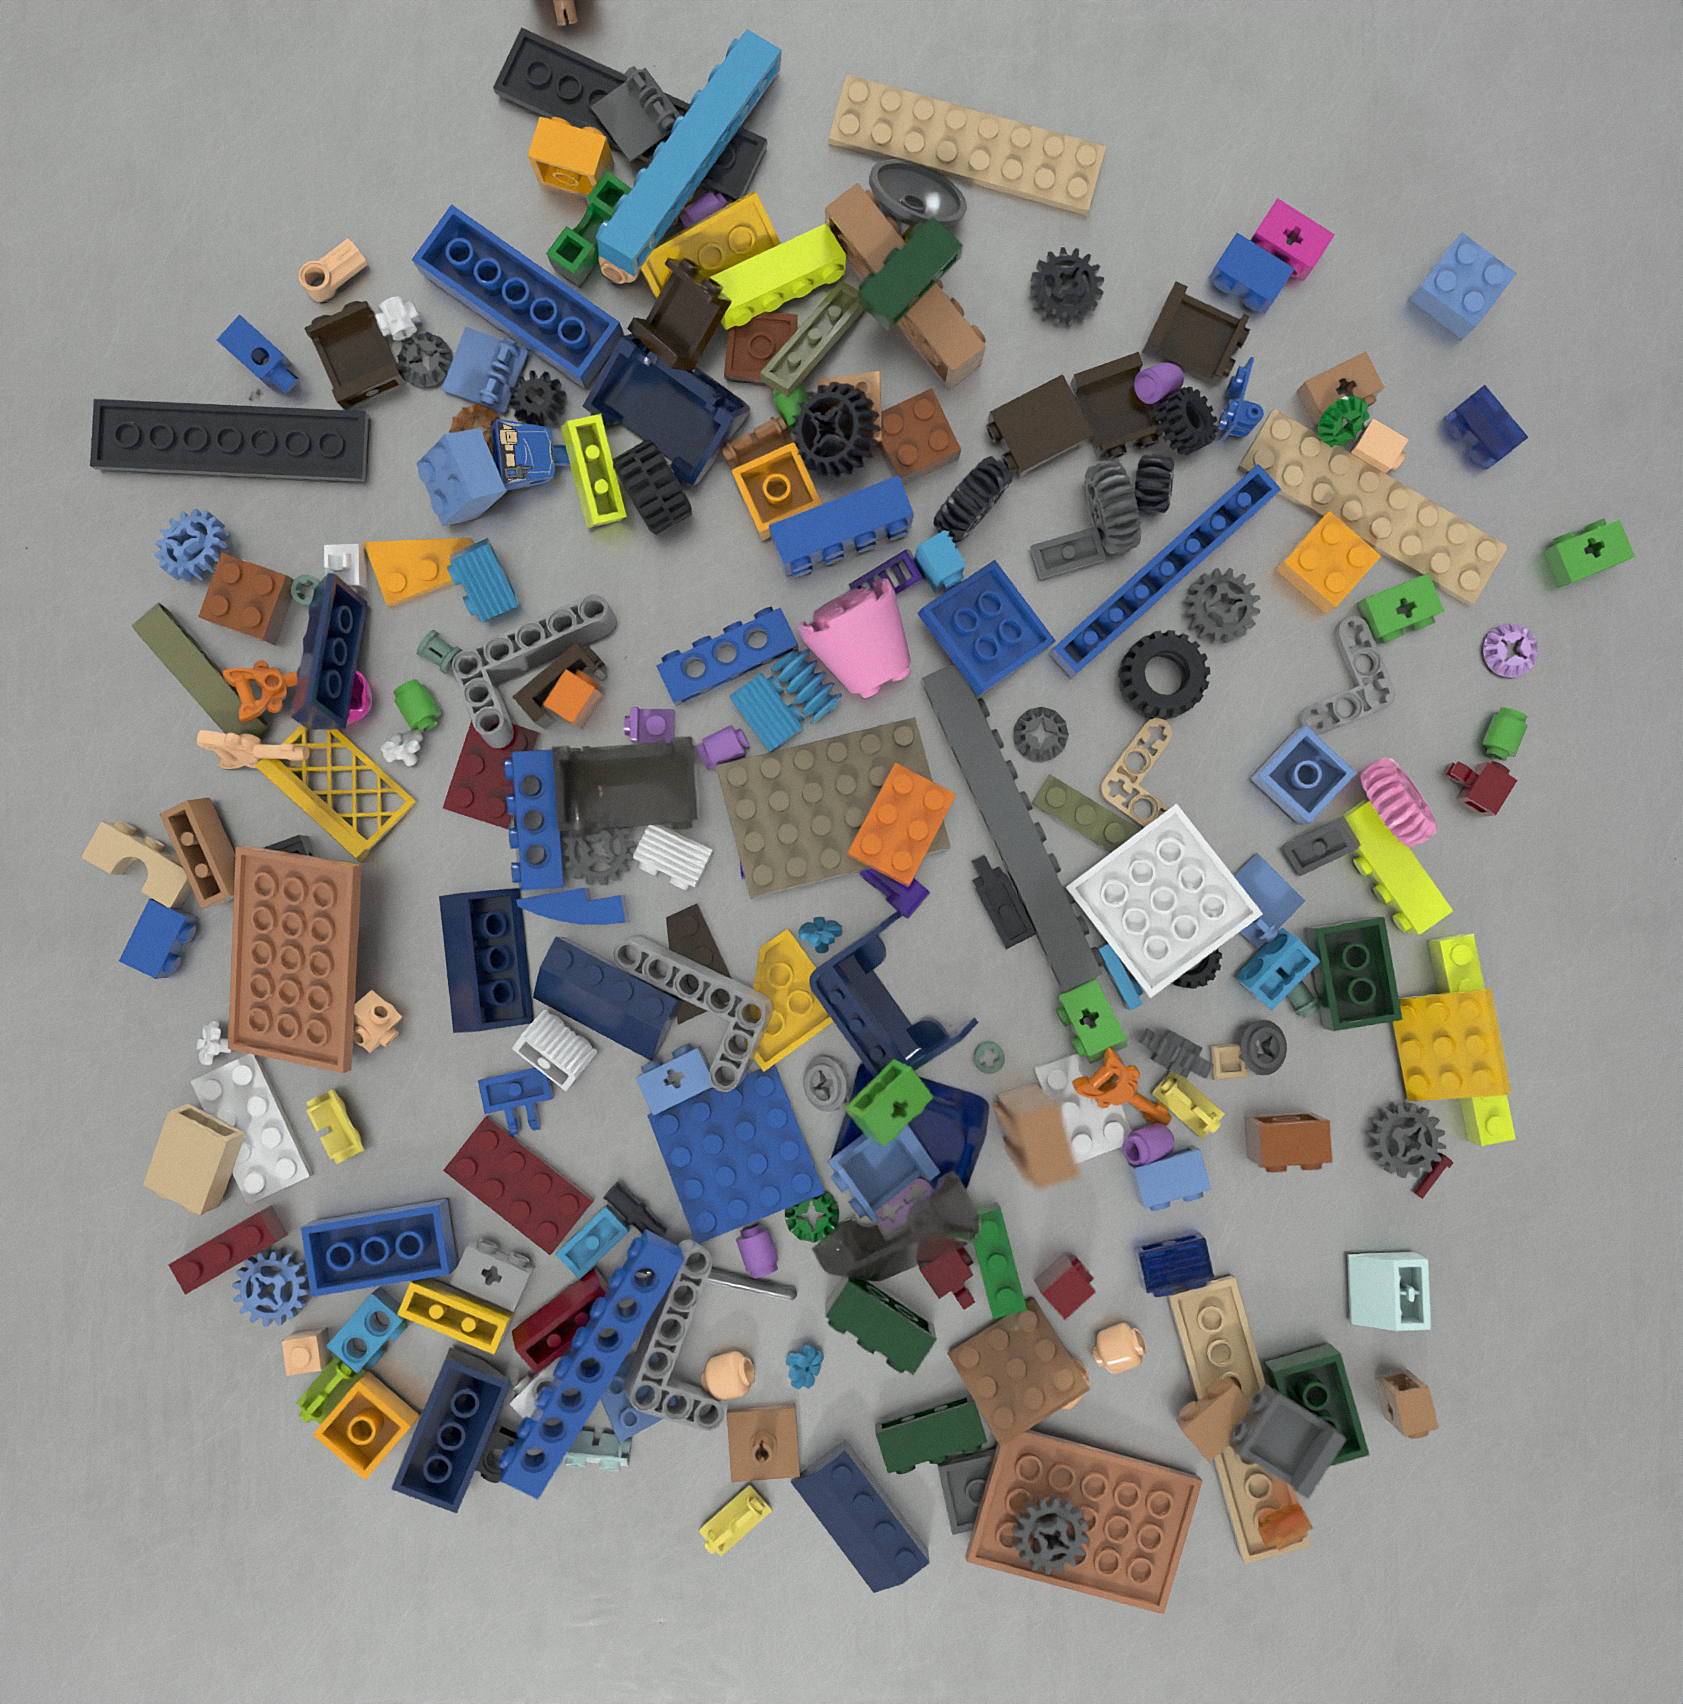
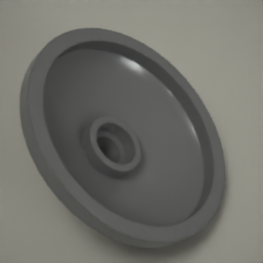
(916, 193)

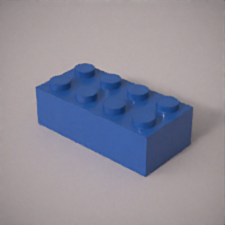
(842, 526)
(379, 1247)

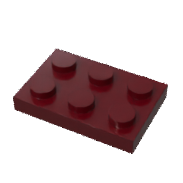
(479, 778)

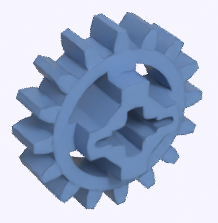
(191, 545)
(281, 1299)

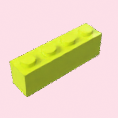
(781, 275)
(1395, 872)

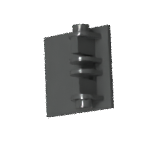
(636, 113)

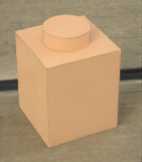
(1380, 446)
(306, 1351)

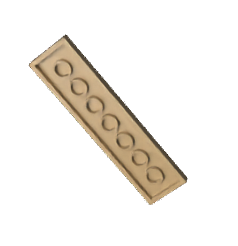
(967, 144)
(1375, 507)
(1221, 1345)

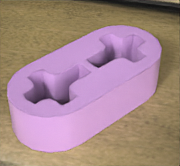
(902, 1212)

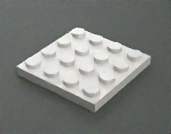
(1164, 900)

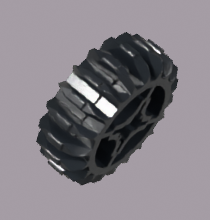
(852, 420)
(973, 498)

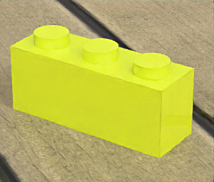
(593, 471)

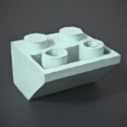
(1389, 1291)

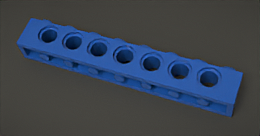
(1164, 571)
(533, 1472)

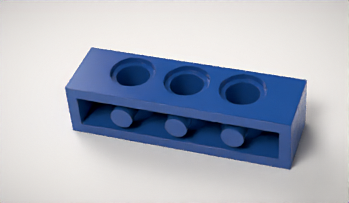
(716, 673)
(548, 871)

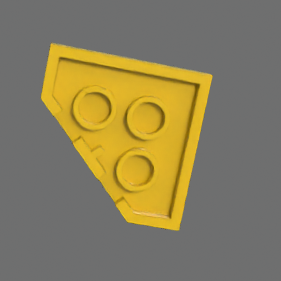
(798, 1015)

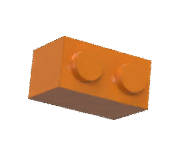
(574, 697)

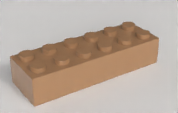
(934, 322)
(1035, 1136)

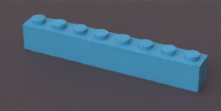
(689, 152)

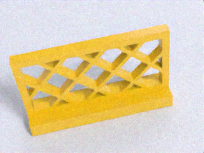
(322, 812)

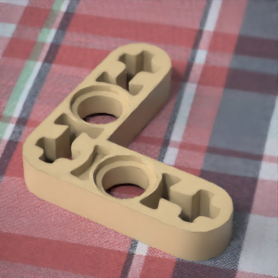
(1132, 778)

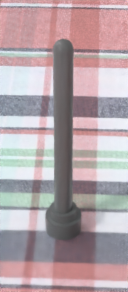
(744, 1283)

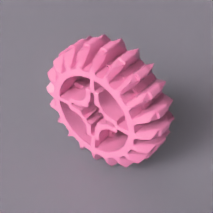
(1398, 802)

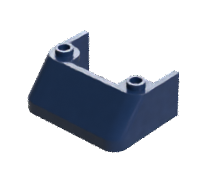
(870, 1014)

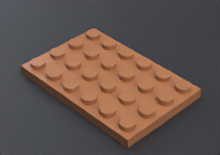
(294, 957)
(1132, 1510)

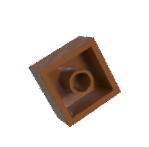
(917, 437)
(247, 598)
(1288, 1141)

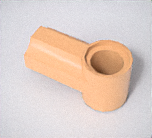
(335, 267)

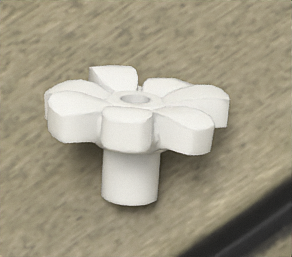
(403, 747)
(211, 1043)

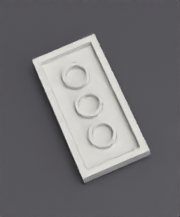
(247, 1100)

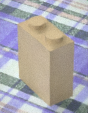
(193, 1159)

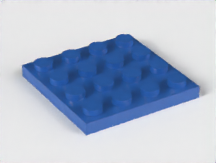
(736, 1155)

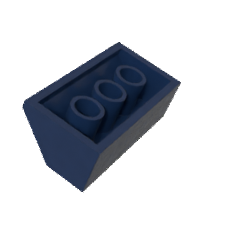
(329, 656)
(486, 960)
(605, 997)
(452, 1431)
(862, 1519)

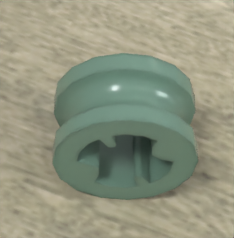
(296, 587)
(980, 1052)

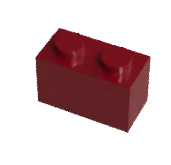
(1066, 1285)

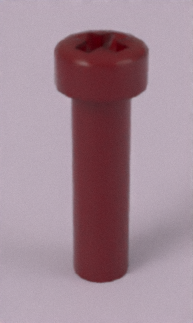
(1431, 1177)

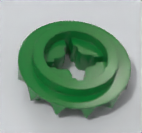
(1330, 425)
(800, 1226)

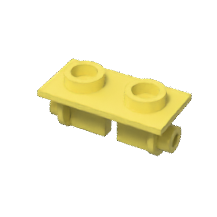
(1188, 1104)
(343, 1138)
(734, 1521)

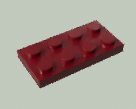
(518, 1185)

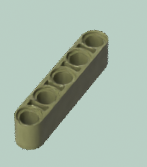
(195, 670)

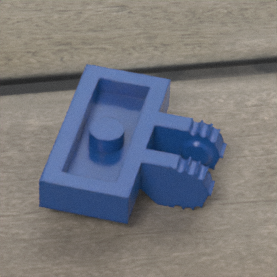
(513, 1091)

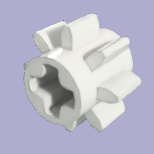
(397, 318)

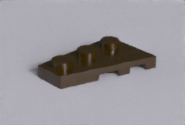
(693, 939)

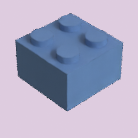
(1462, 286)
(460, 476)
(1303, 775)

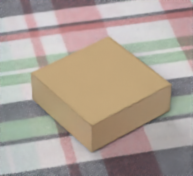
(1226, 1062)

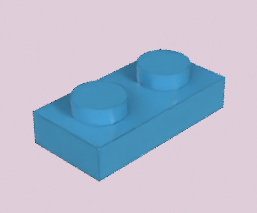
(1126, 987)
(593, 1242)

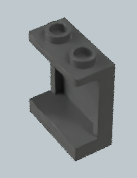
(1286, 1440)

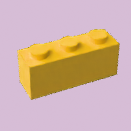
(456, 1314)

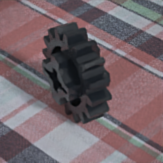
(1075, 295)

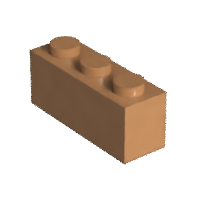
(202, 850)

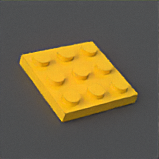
(1451, 1046)

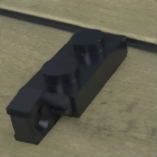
(1001, 903)

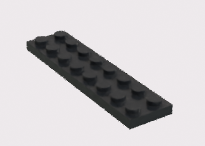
(568, 83)
(229, 440)

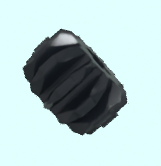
(543, 388)
(1154, 483)

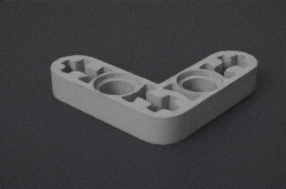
(1361, 693)

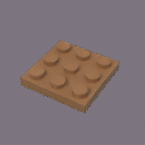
(1018, 1372)

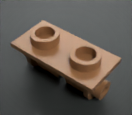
(762, 441)

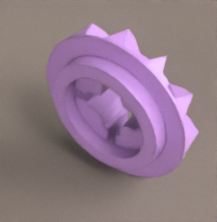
(1495, 650)

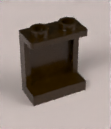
(682, 316)
(1196, 336)
(355, 354)
(1114, 409)
(1039, 426)
(536, 692)

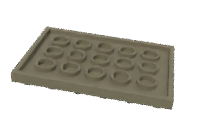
(806, 803)

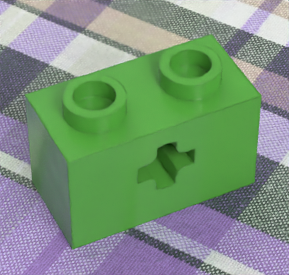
(1607, 546)
(1416, 596)
(1090, 1002)
(889, 1103)

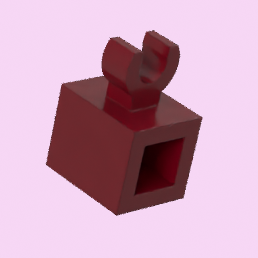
(1484, 787)
(949, 1274)

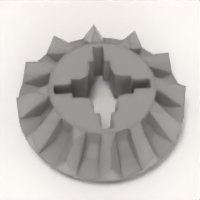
(816, 1074)

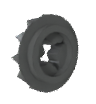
(439, 362)
(1029, 745)
(1274, 1046)

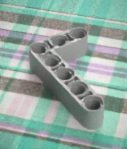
(522, 658)
(705, 997)
(669, 1343)

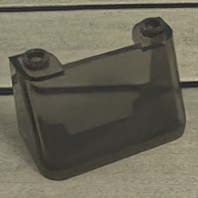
(626, 786)
(936, 1227)

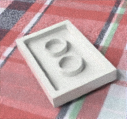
(1088, 1127)

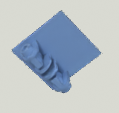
(485, 369)
(1271, 895)
(622, 1415)

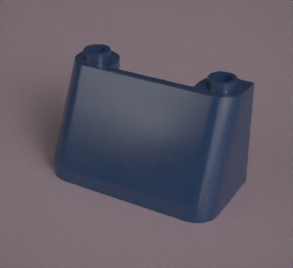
(676, 409)

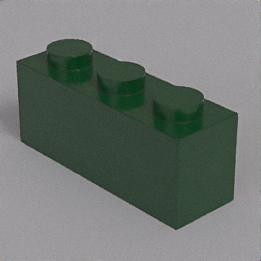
(909, 273)
(930, 1434)

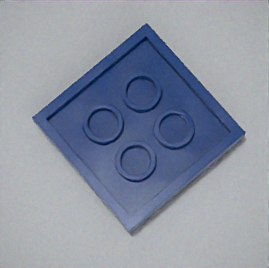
(986, 627)

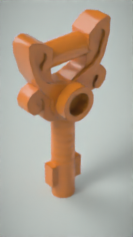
(268, 679)
(1120, 1088)

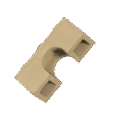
(117, 846)

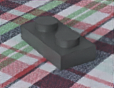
(1068, 553)
(1321, 846)

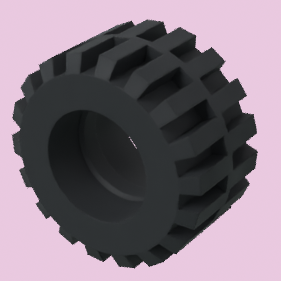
(652, 486)
(1188, 660)

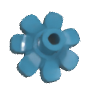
(820, 933)
(804, 1366)

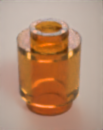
(1284, 1526)

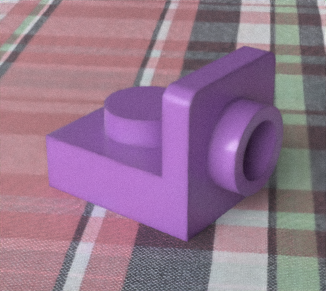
(650, 725)

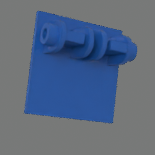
(1240, 414)

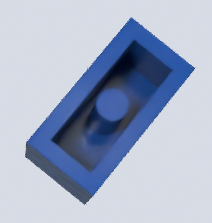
(1250, 273)
(159, 940)

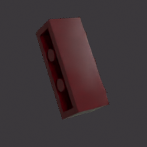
(227, 1249)
(553, 1327)

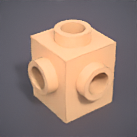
(374, 1022)

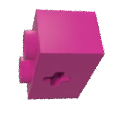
(1307, 236)

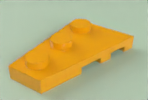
(412, 566)

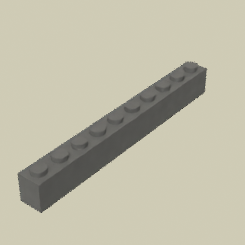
(1012, 828)

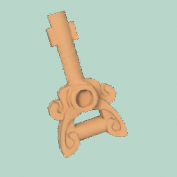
(246, 749)

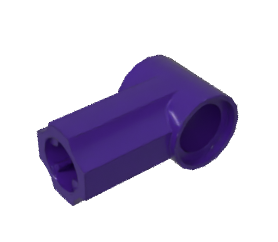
(897, 895)

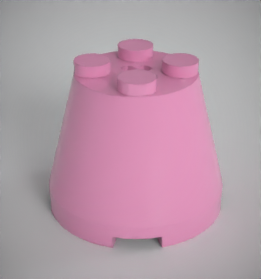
(860, 638)

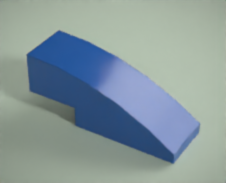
(577, 907)

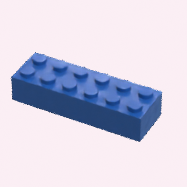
(518, 296)

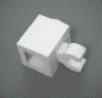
(348, 563)

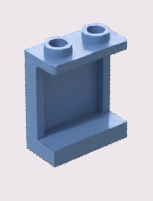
(878, 1172)

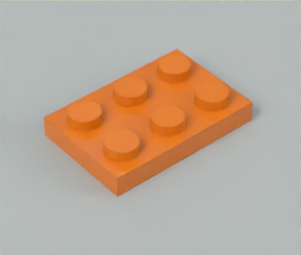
(901, 824)

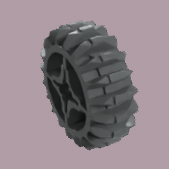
(1113, 506)

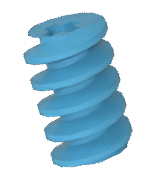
(807, 684)

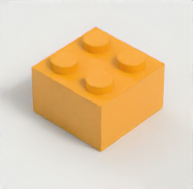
(569, 155)
(775, 487)
(1328, 562)
(366, 1425)

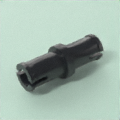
(633, 1211)

